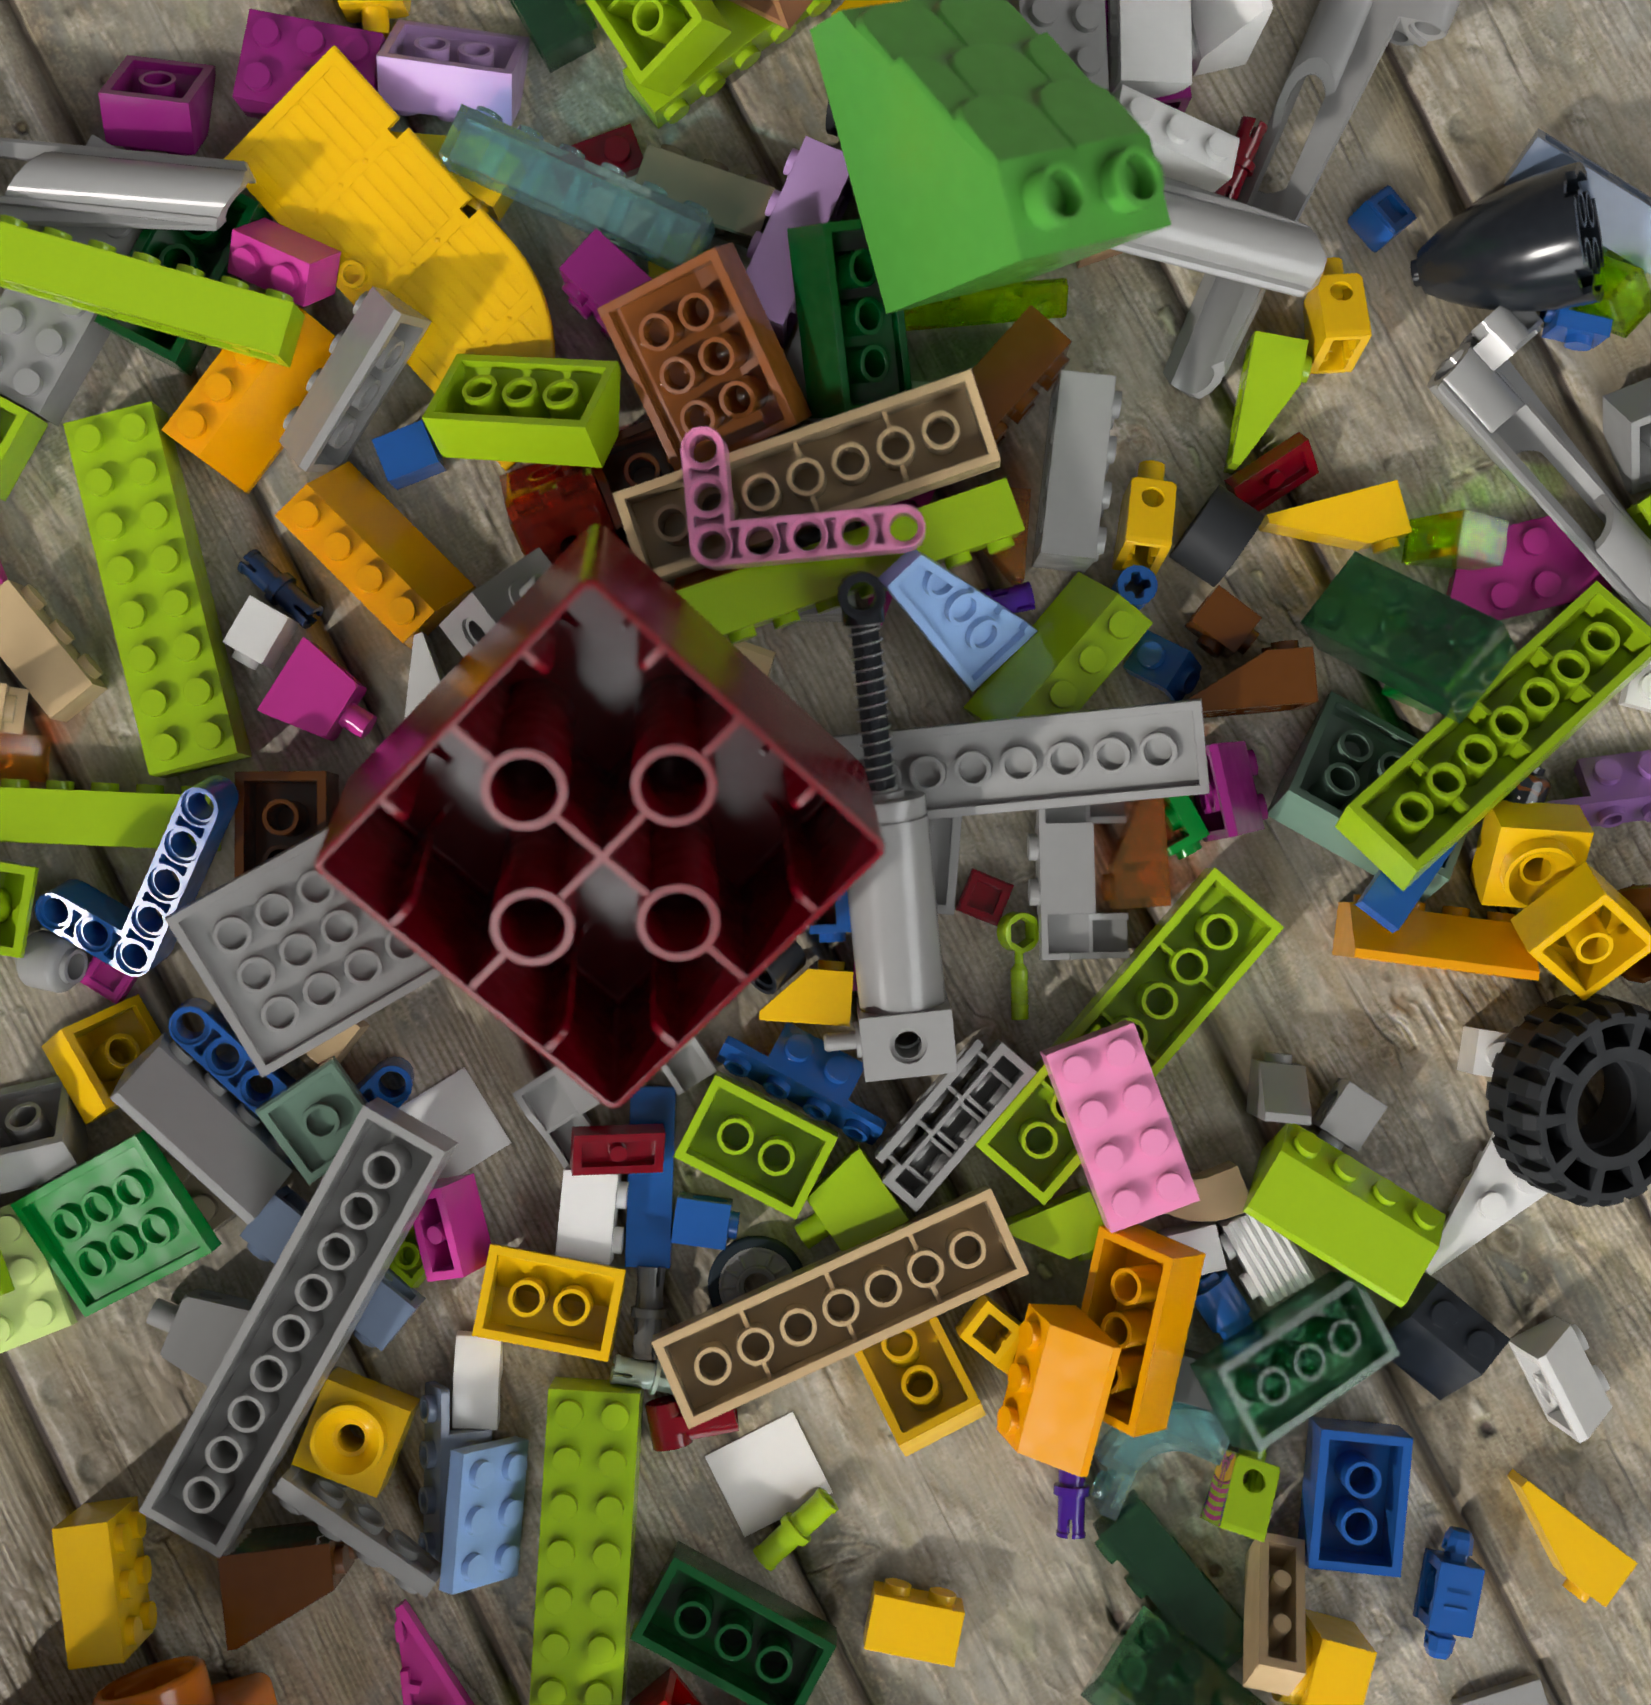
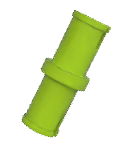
(795, 1529)

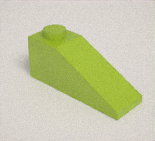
(1268, 379)

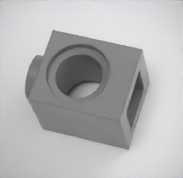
(1347, 1115)

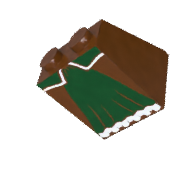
(275, 1575)

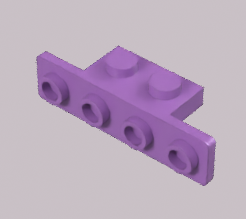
(1614, 788)

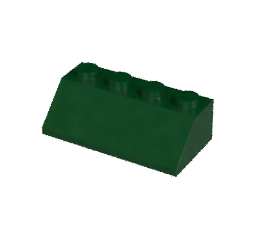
(194, 248)
(846, 338)

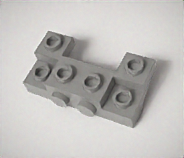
(1067, 885)
(558, 1102)

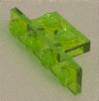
(992, 305)

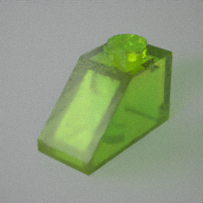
(1625, 296)
(1456, 541)

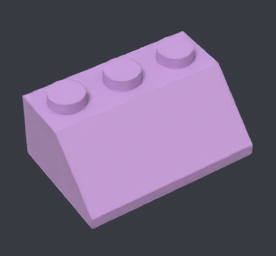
(442, 66)

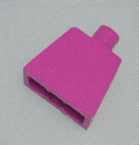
(318, 695)

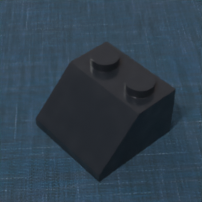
(1442, 1338)

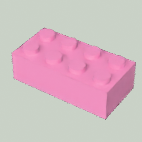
(1119, 1125)

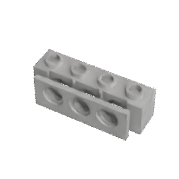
(956, 1126)

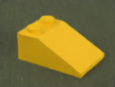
(920, 1385)

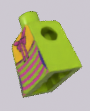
(1240, 1505)

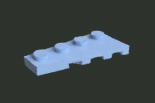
(956, 618)

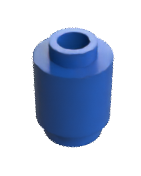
(1222, 1304)

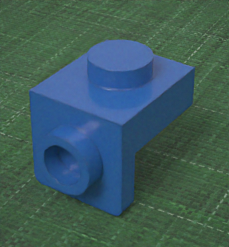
(1575, 329)
(1164, 666)
(837, 931)

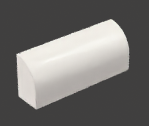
(1150, 46)

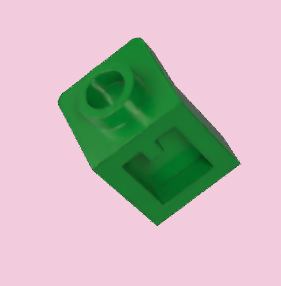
(1183, 816)

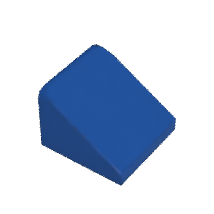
(1381, 218)

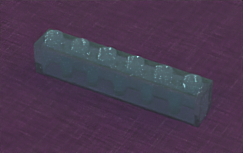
(574, 189)

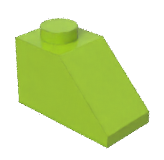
(1062, 1225)

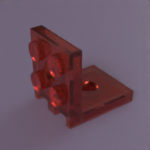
(551, 504)

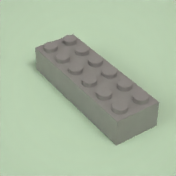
(50, 344)

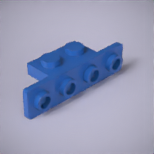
(807, 1076)

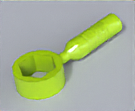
(1019, 971)

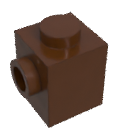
(1223, 624)

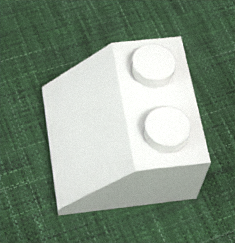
(1562, 1376)

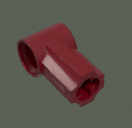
(670, 1430)

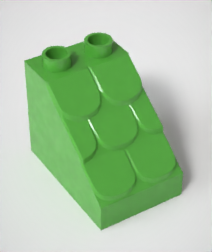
(978, 148)

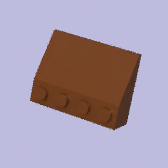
(705, 356)

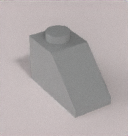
(1278, 1090)

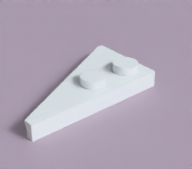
(1482, 1205)

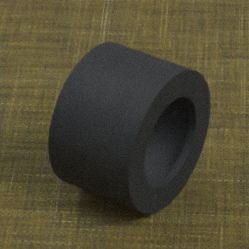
(1217, 536)

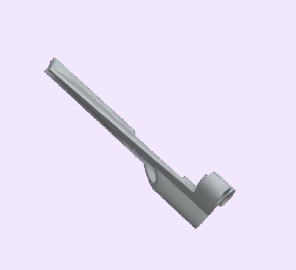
(1233, 241)
(1508, 418)

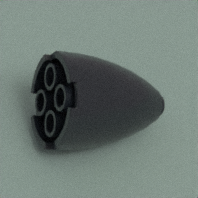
(1519, 248)

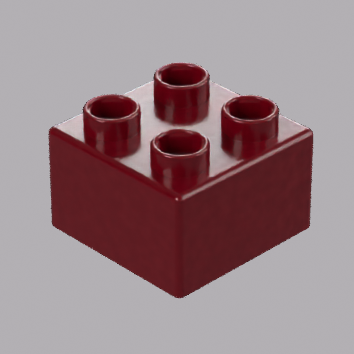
(603, 821)

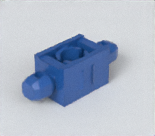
(1448, 1592)

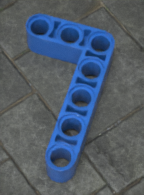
(141, 925)
(237, 1075)

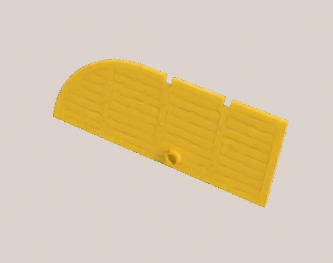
(396, 217)

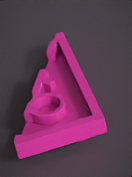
(424, 1671)

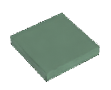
(313, 1117)

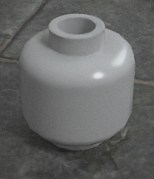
(51, 963)

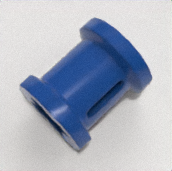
(1141, 577)

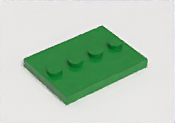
(116, 1223)

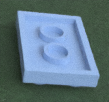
(483, 1514)

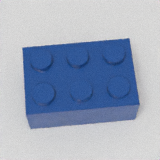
(1355, 1496)

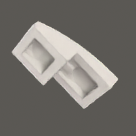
(476, 1382)

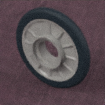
(747, 1257)

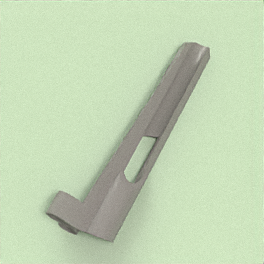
(1343, 53)
(119, 187)

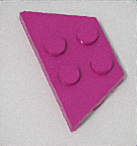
(1537, 573)

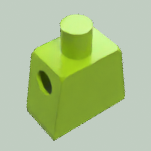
(850, 1204)

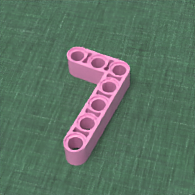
(783, 528)

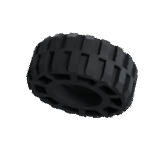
(1539, 1092)

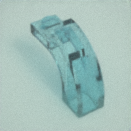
(1188, 1430)

